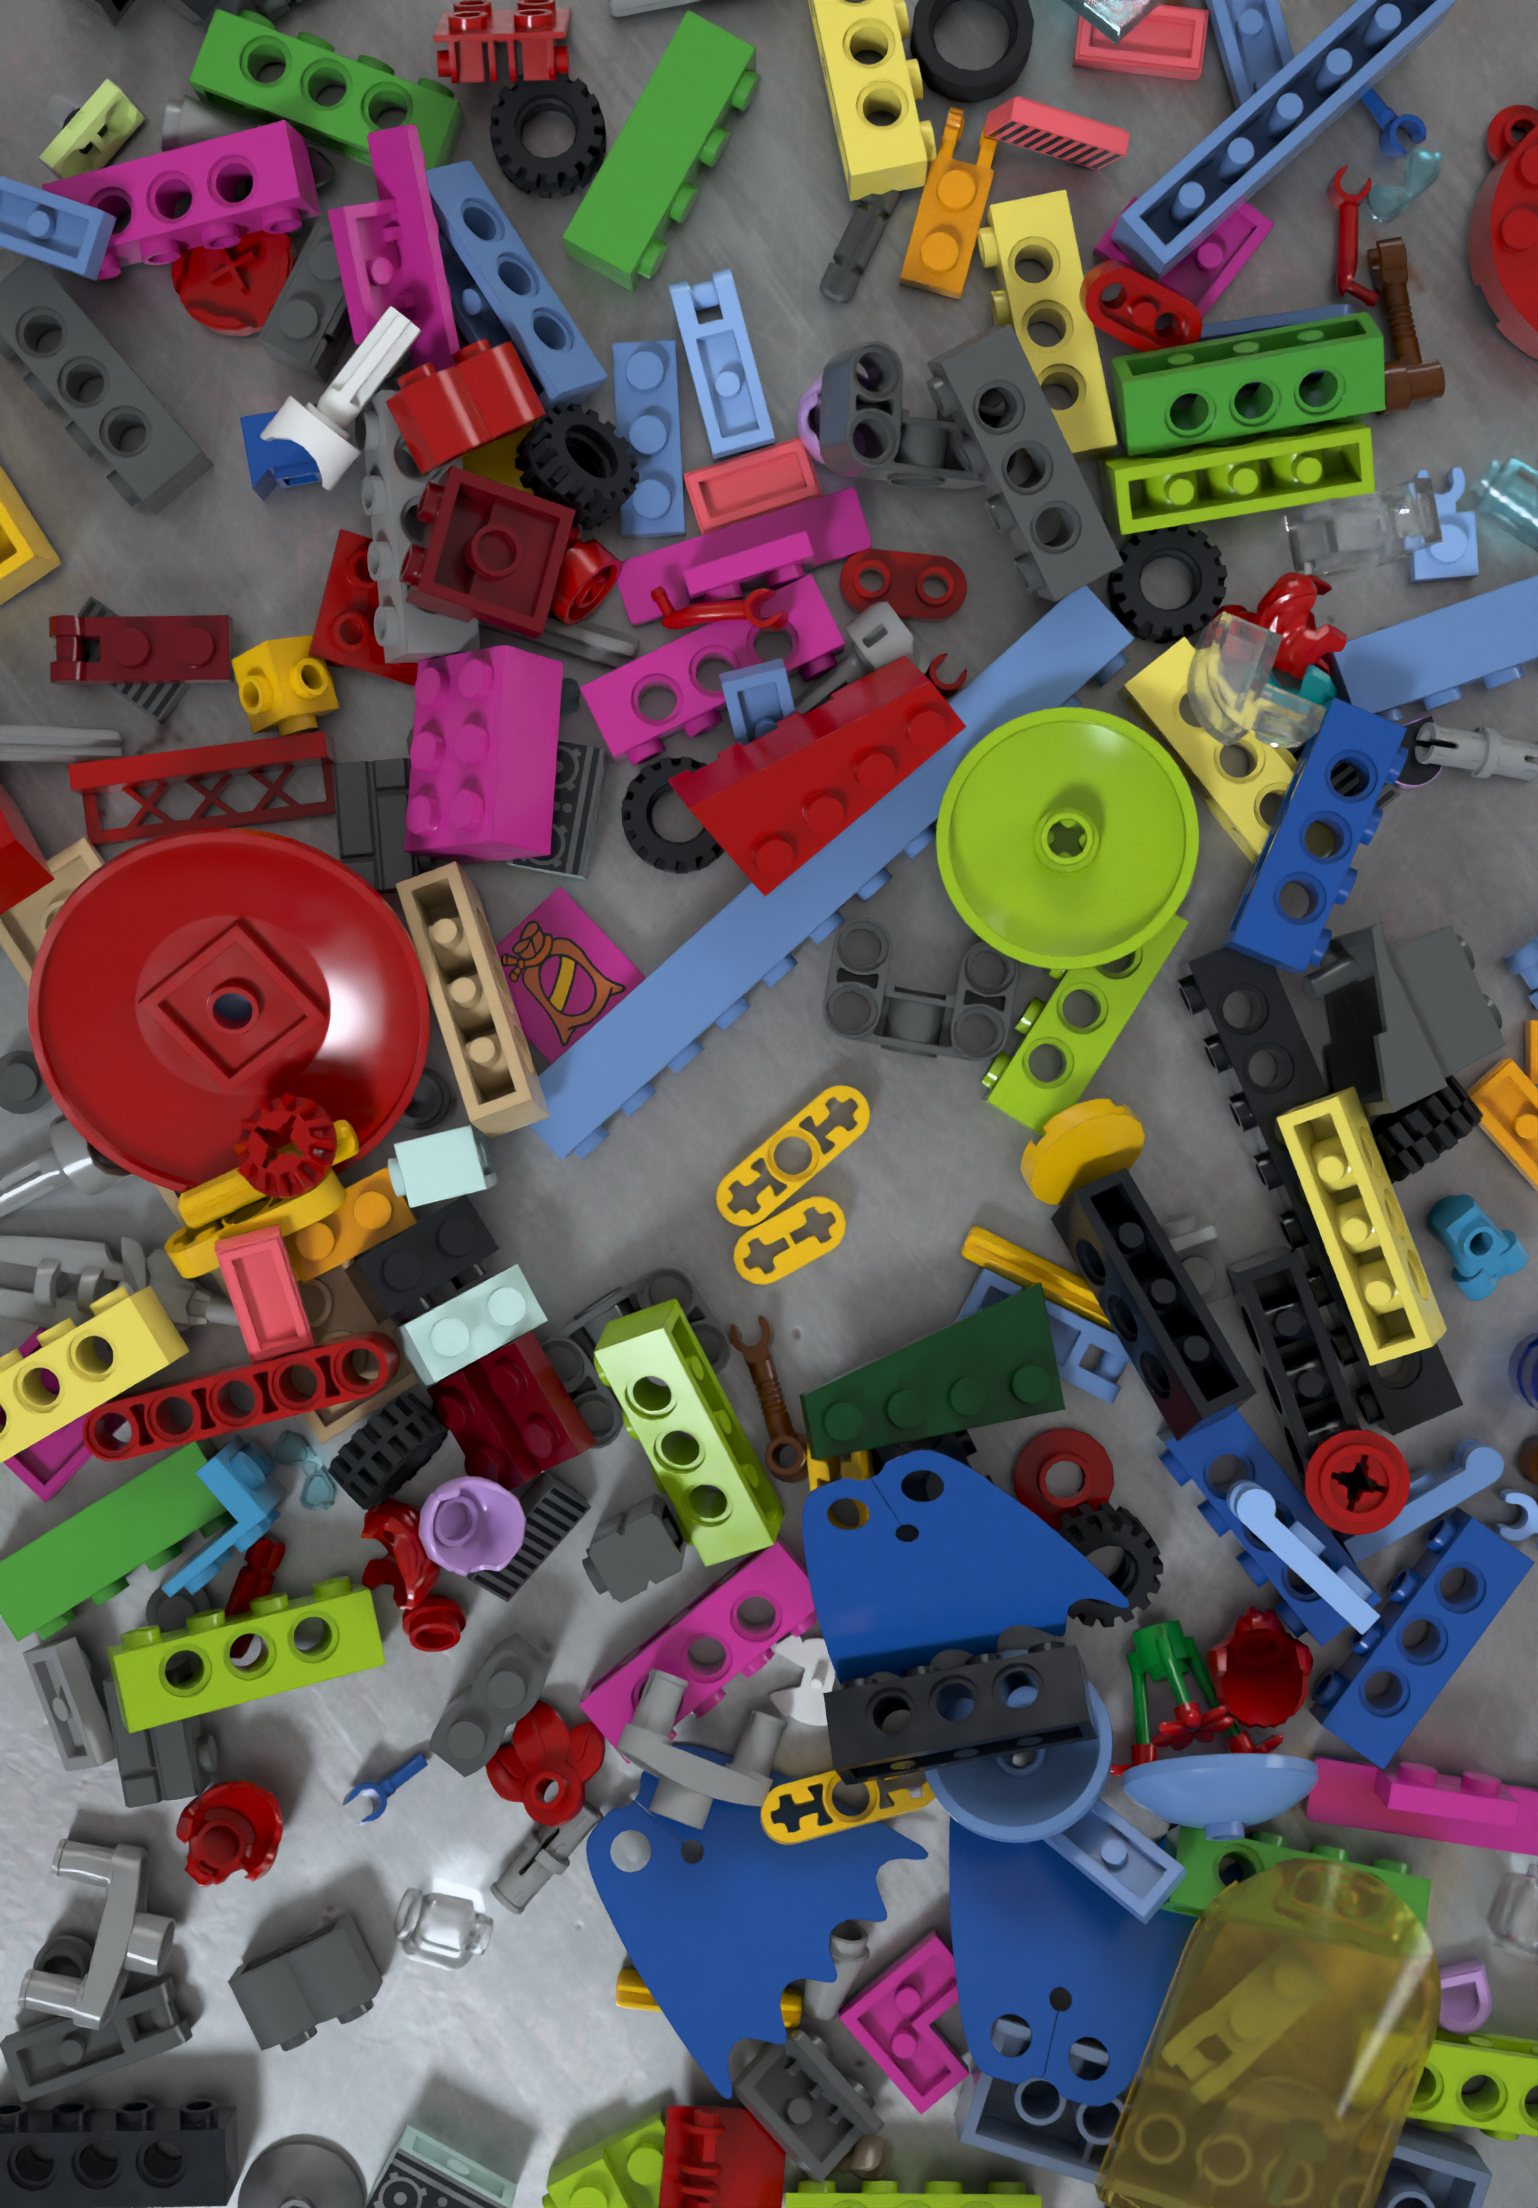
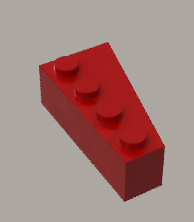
(818, 771)

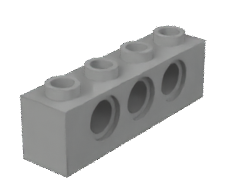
(387, 496)

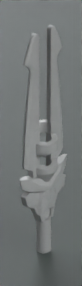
(87, 1267)

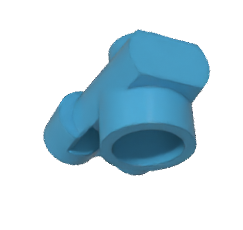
(1475, 1245)

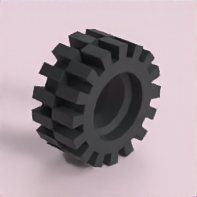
(1424, 1129)

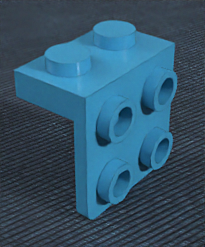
(246, 1487)

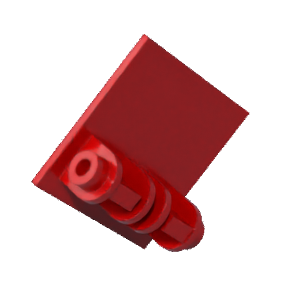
(474, 23)
(347, 613)
(719, 2160)

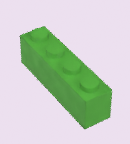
(662, 151)
(107, 1541)

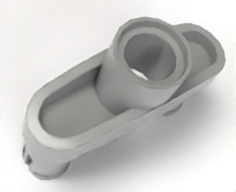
(686, 1780)
(125, 1940)

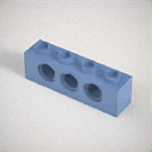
(504, 293)

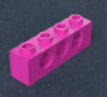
(211, 172)
(675, 666)
(767, 1573)

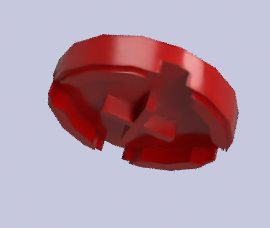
(235, 285)

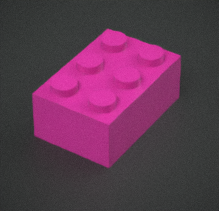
(484, 756)

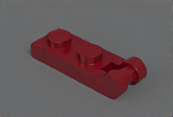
(143, 649)

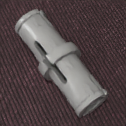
(1478, 752)
(544, 1855)

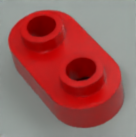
(1137, 307)
(903, 584)

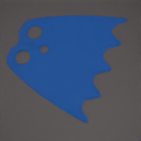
(956, 1586)
(744, 1919)
(1040, 1924)

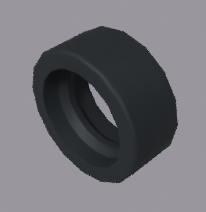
(967, 84)

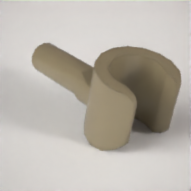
(868, 2159)

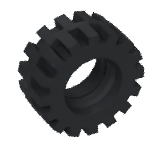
(549, 173)
(578, 464)
(1207, 578)
(639, 829)
(387, 1451)
(1139, 1566)

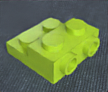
(614, 2172)

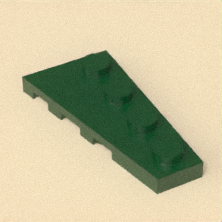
(959, 1378)

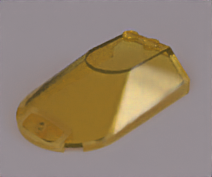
(1281, 2049)

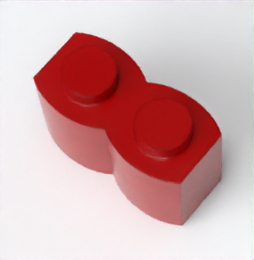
(464, 405)

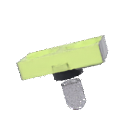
(89, 133)

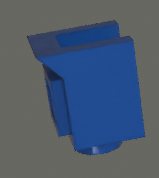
(275, 460)

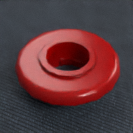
(1050, 1449)

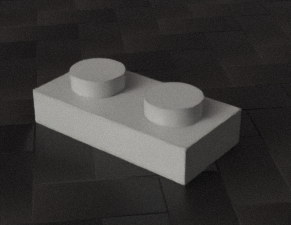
(71, 1703)

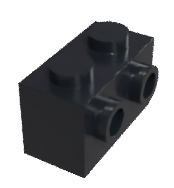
(422, 1258)

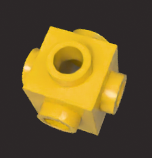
(284, 686)

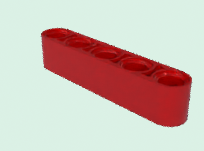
(214, 1409)

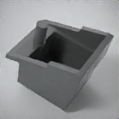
(1401, 1014)

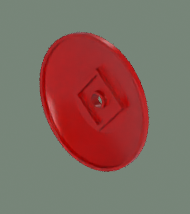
(169, 927)

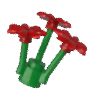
(1165, 1655)

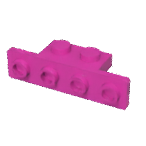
(393, 251)
(746, 555)
(1425, 1804)

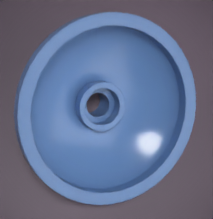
(1221, 1790)
(1028, 1800)

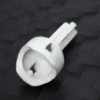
(322, 427)

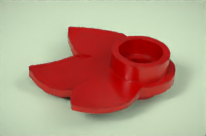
(544, 1754)

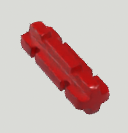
(253, 1582)

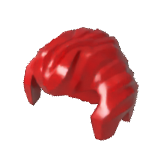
(1287, 612)
(406, 1563)
(1260, 1670)
(229, 1831)

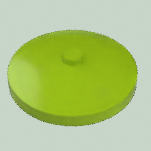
(1067, 838)

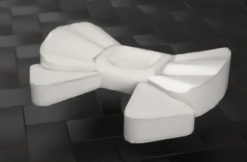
(807, 1700)

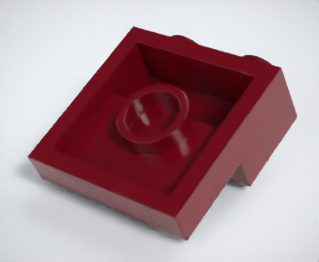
(486, 552)
(510, 1414)

